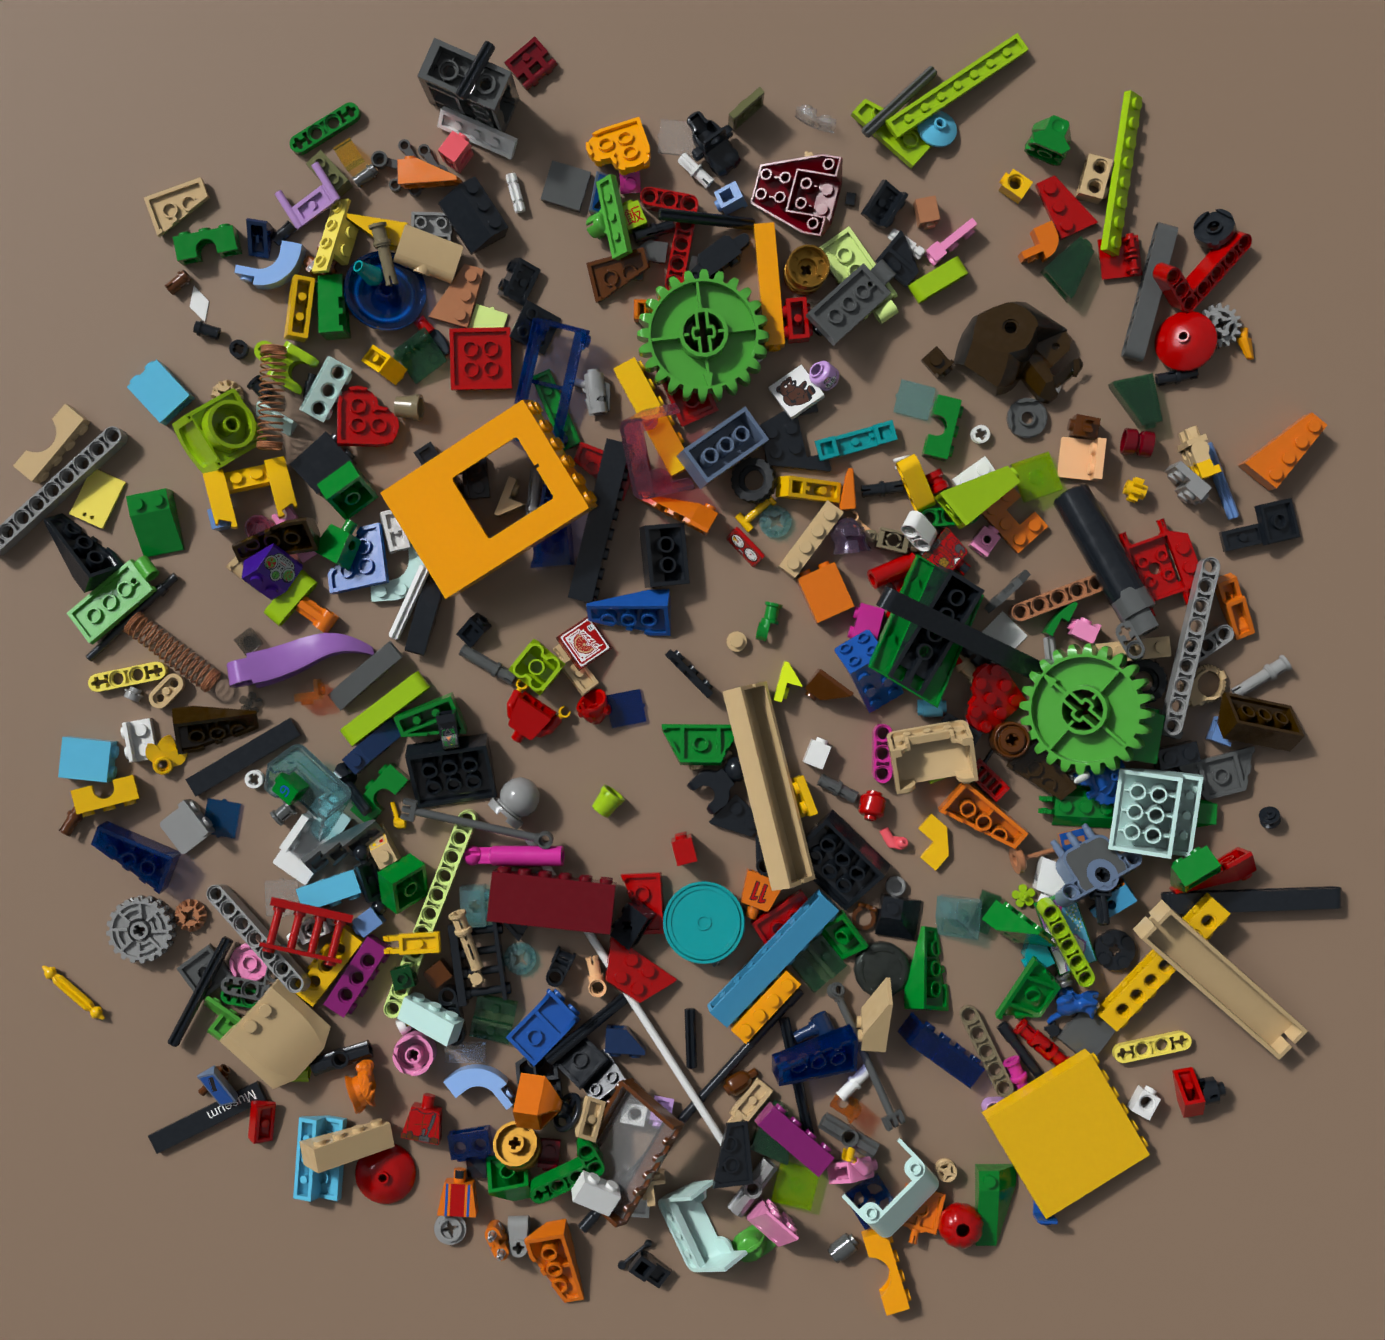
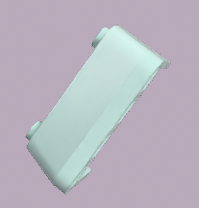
(905, 1204)
(694, 1232)

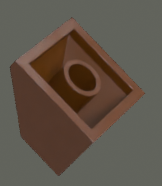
(825, 687)

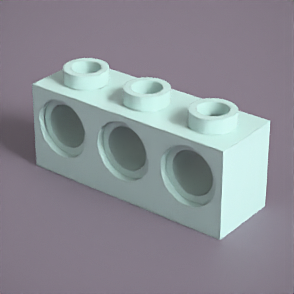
(316, 394)

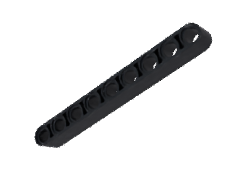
(1260, 899)

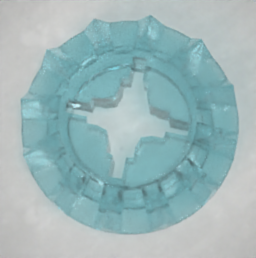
(765, 522)
(529, 958)

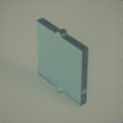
(914, 400)

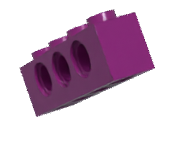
(337, 1000)

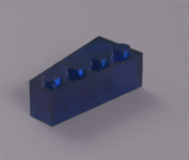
(556, 549)
(140, 855)

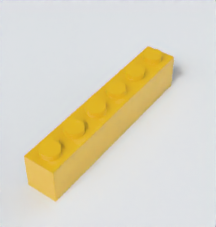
(641, 395)

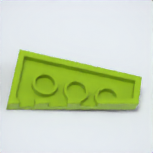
(908, 148)

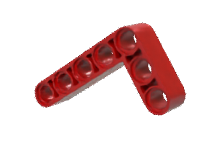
(679, 235)
(1190, 292)

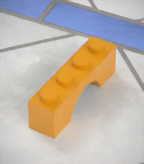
(764, 1008)
(892, 1293)

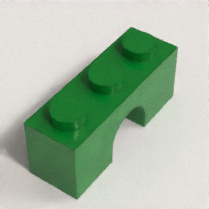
(190, 245)
(948, 411)
(390, 778)

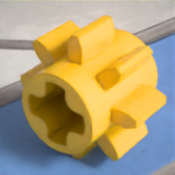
(1135, 489)

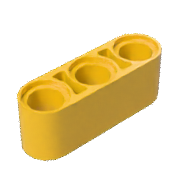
(915, 483)

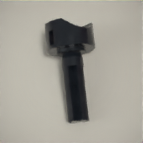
(344, 773)

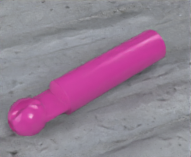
(515, 856)

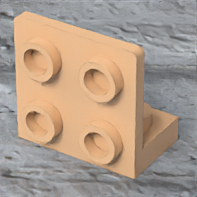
(1081, 458)

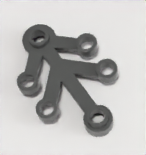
(393, 163)

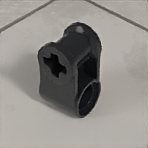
(560, 965)

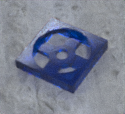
(862, 1187)

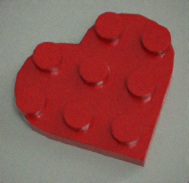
(363, 420)
(993, 697)

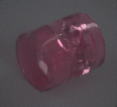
(257, 524)

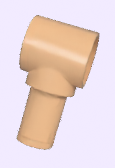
(595, 975)

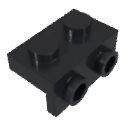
(884, 205)

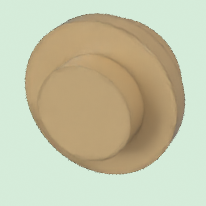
(736, 641)

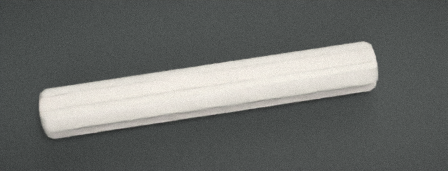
(409, 602)

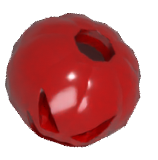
(959, 1214)

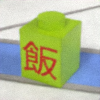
(634, 216)

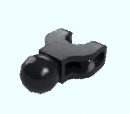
(719, 781)

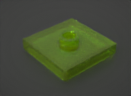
(1037, 477)
(795, 1186)

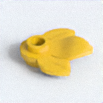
(164, 751)

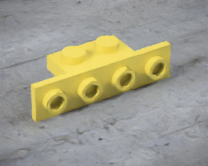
(337, 238)

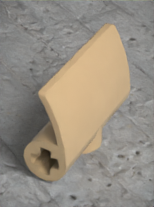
(428, 254)

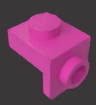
(630, 183)

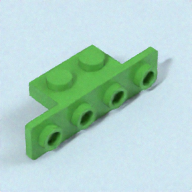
(225, 1020)

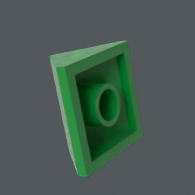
(843, 936)

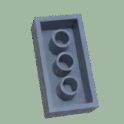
(722, 447)

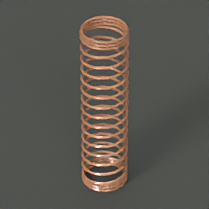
(276, 350)
(131, 629)

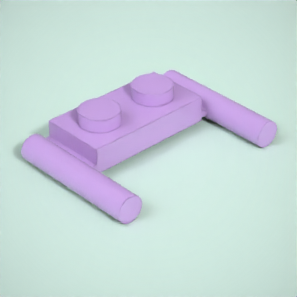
(313, 204)

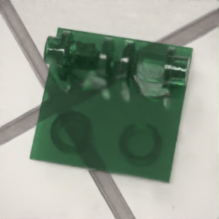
(419, 355)

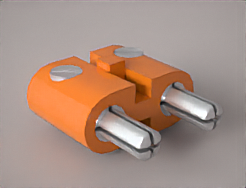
(497, 1240)

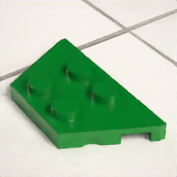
(699, 742)
(1030, 993)

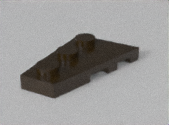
(1046, 776)

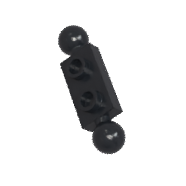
(368, 878)

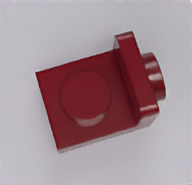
(550, 1154)

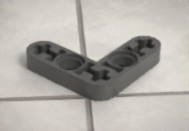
(261, 987)

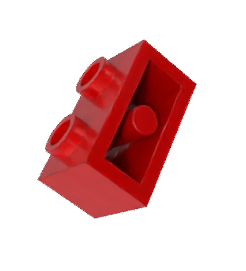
(798, 327)

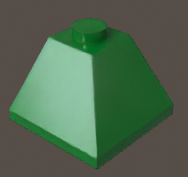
(506, 1182)

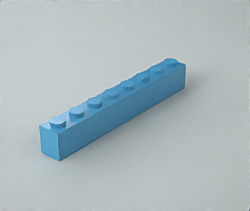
(773, 958)

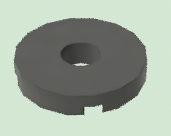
(1015, 422)

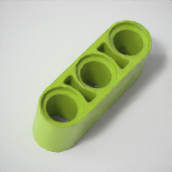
(938, 279)
(285, 605)

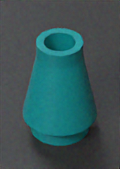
(369, 273)

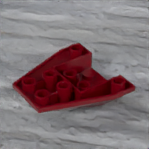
(800, 192)

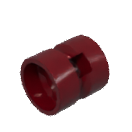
(1140, 443)

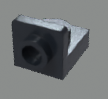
(474, 629)

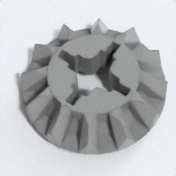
(446, 1236)

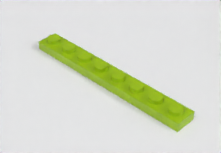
(956, 86)
(1121, 173)

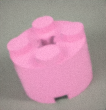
(414, 1064)

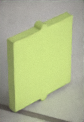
(487, 317)

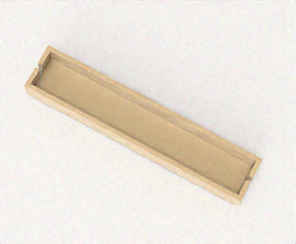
(769, 786)
(1219, 979)

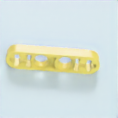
(129, 679)
(1152, 1050)

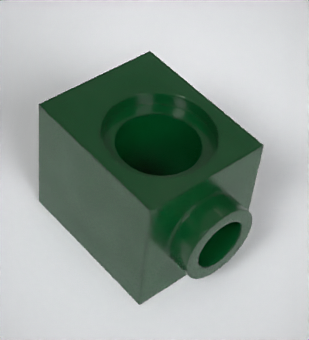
(404, 976)

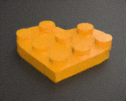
(622, 145)

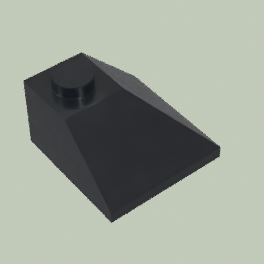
(897, 917)

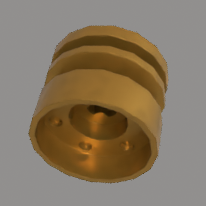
(810, 259)

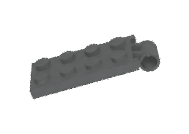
(851, 301)

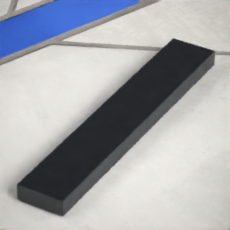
(243, 757)

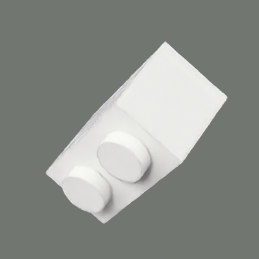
(596, 1193)

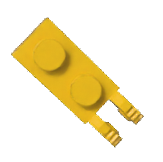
(414, 943)

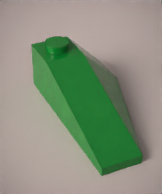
(925, 983)
(992, 1198)

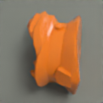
(362, 1087)

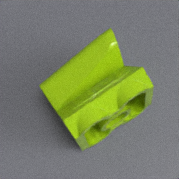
(537, 667)

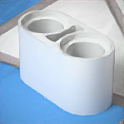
(919, 531)

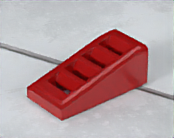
(1000, 792)

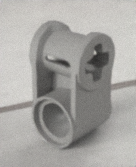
(518, 1230)

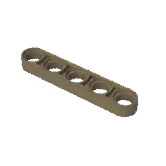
(979, 1043)

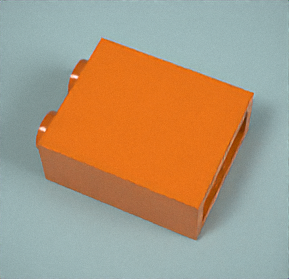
(824, 591)

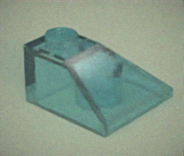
(958, 916)

